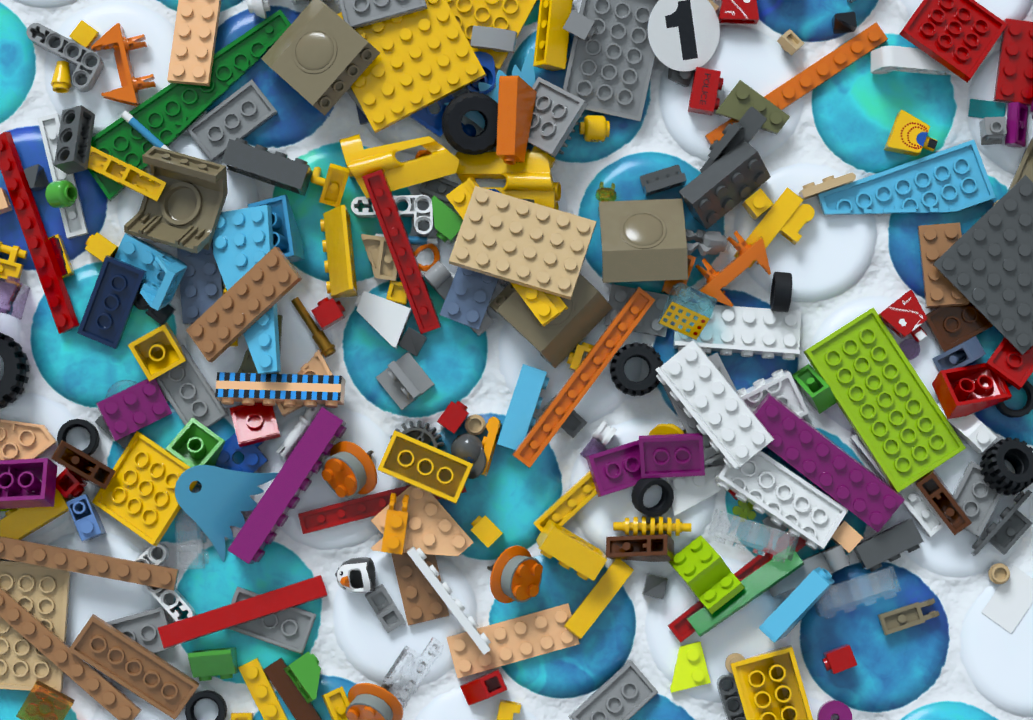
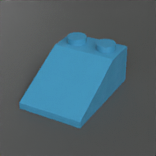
(285, 229)

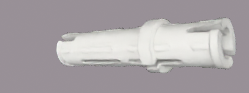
(298, 431)

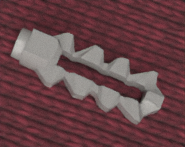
(706, 242)

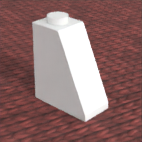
(384, 316)

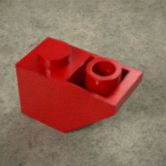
(484, 687)

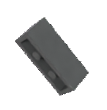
(888, 545)

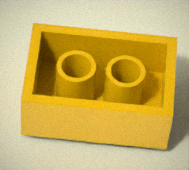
(570, 550)

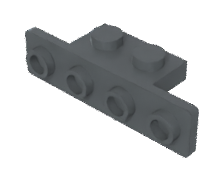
(733, 134)
(1008, 529)

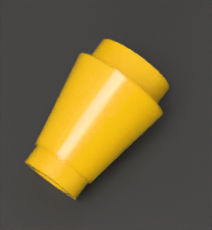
(61, 78)

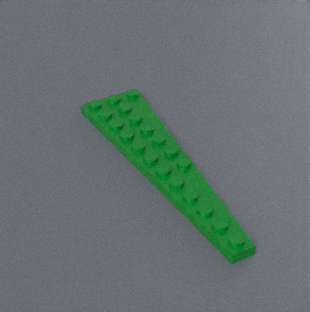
(179, 105)

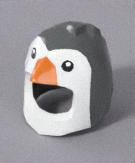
(357, 575)

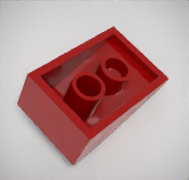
(969, 390)

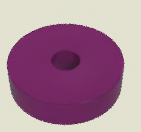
(834, 707)

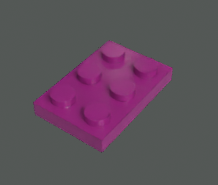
(133, 408)
(672, 455)
(615, 468)

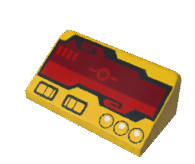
(61, 256)

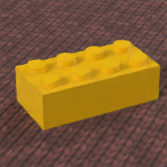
(425, 467)

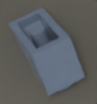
(960, 355)

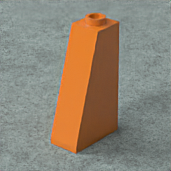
(514, 120)

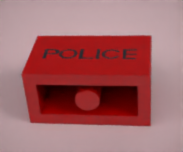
(704, 91)

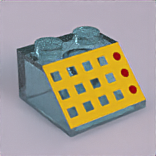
(687, 310)

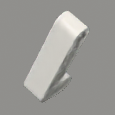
(905, 60)
(412, 210)
(160, 594)

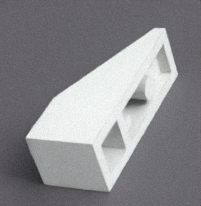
(972, 431)

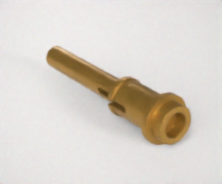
(318, 335)

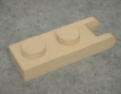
(829, 183)

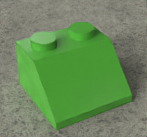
(196, 445)
(213, 663)

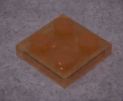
(45, 704)

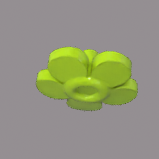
(744, 510)

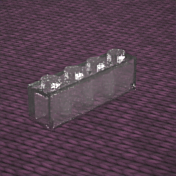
(753, 535)
(190, 541)
(858, 590)

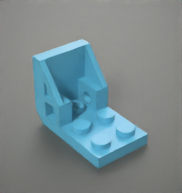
(162, 269)

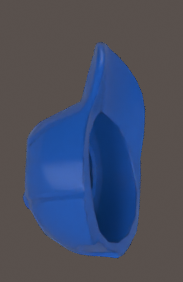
(488, 64)

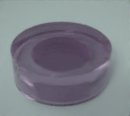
(910, 348)

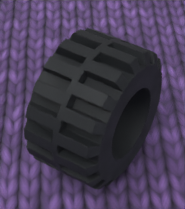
(619, 361)
(999, 475)

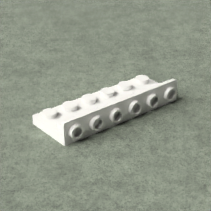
(748, 332)
(779, 385)
(714, 405)
(784, 498)

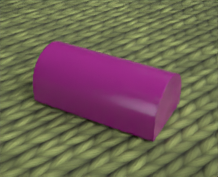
(1016, 124)

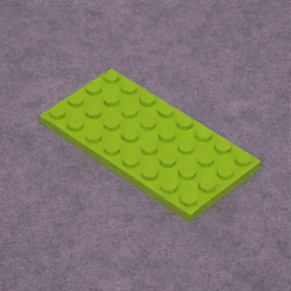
(884, 400)

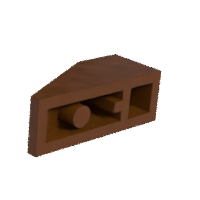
(83, 465)
(943, 502)
(641, 548)

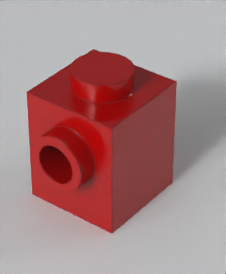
(328, 312)
(453, 416)
(70, 484)
(839, 659)

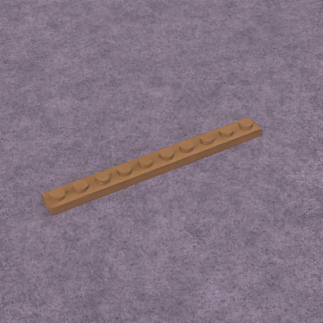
(88, 563)
(73, 666)

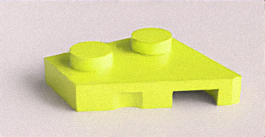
(689, 668)

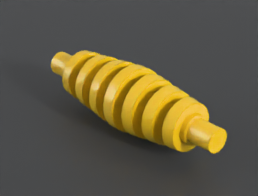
(642, 526)

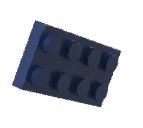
(111, 302)

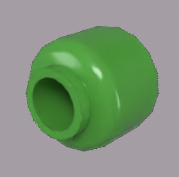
(61, 194)

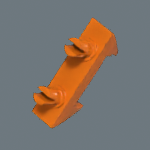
(130, 85)
(745, 257)

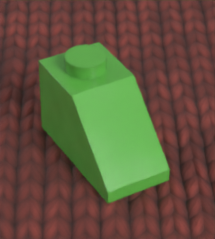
(446, 221)
(814, 388)
(305, 675)

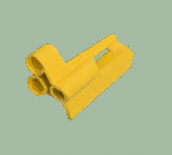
(398, 174)
(523, 180)

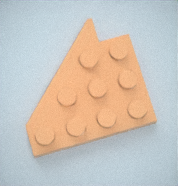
(23, 440)
(427, 525)

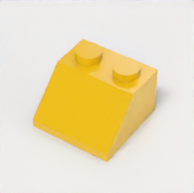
(157, 351)

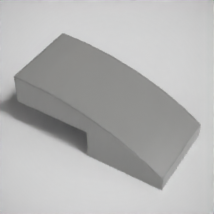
(493, 38)
(385, 608)

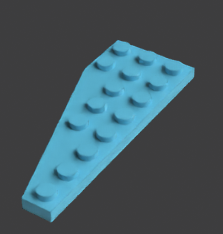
(931, 184)
(238, 245)

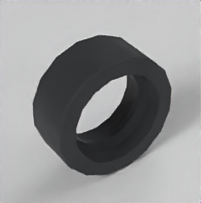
(781, 291)
(1023, 411)
(94, 442)
(664, 503)
(189, 711)

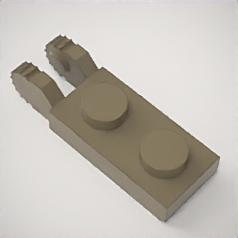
(905, 616)

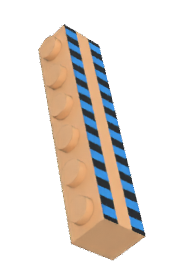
(280, 388)

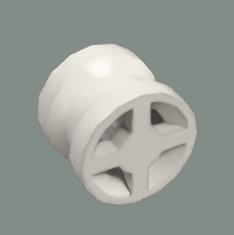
(604, 433)

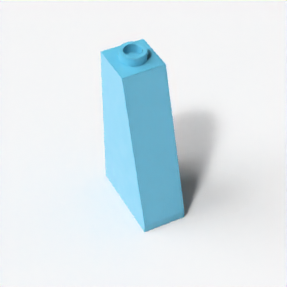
(797, 604)

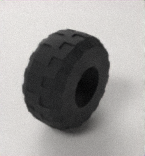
(453, 129)

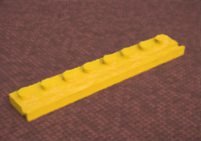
(543, 305)

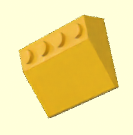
(339, 253)
(771, 686)

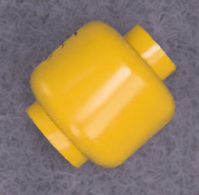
(594, 128)

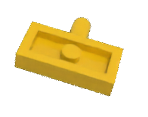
(333, 184)

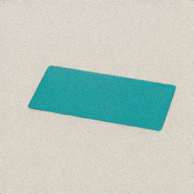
(984, 108)

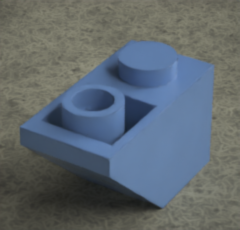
(85, 518)

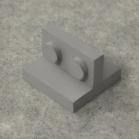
(404, 380)

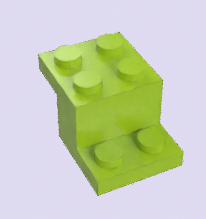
(706, 574)

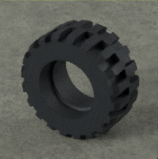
(14, 370)

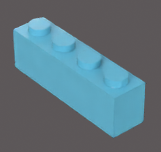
(522, 407)

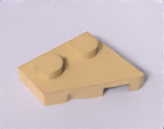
(379, 257)

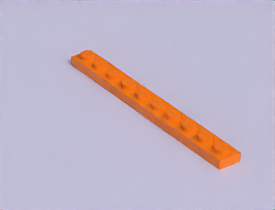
(818, 72)
(583, 377)

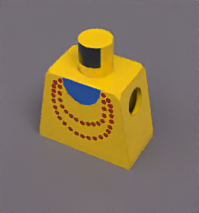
(909, 135)

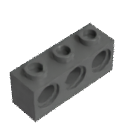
(74, 139)

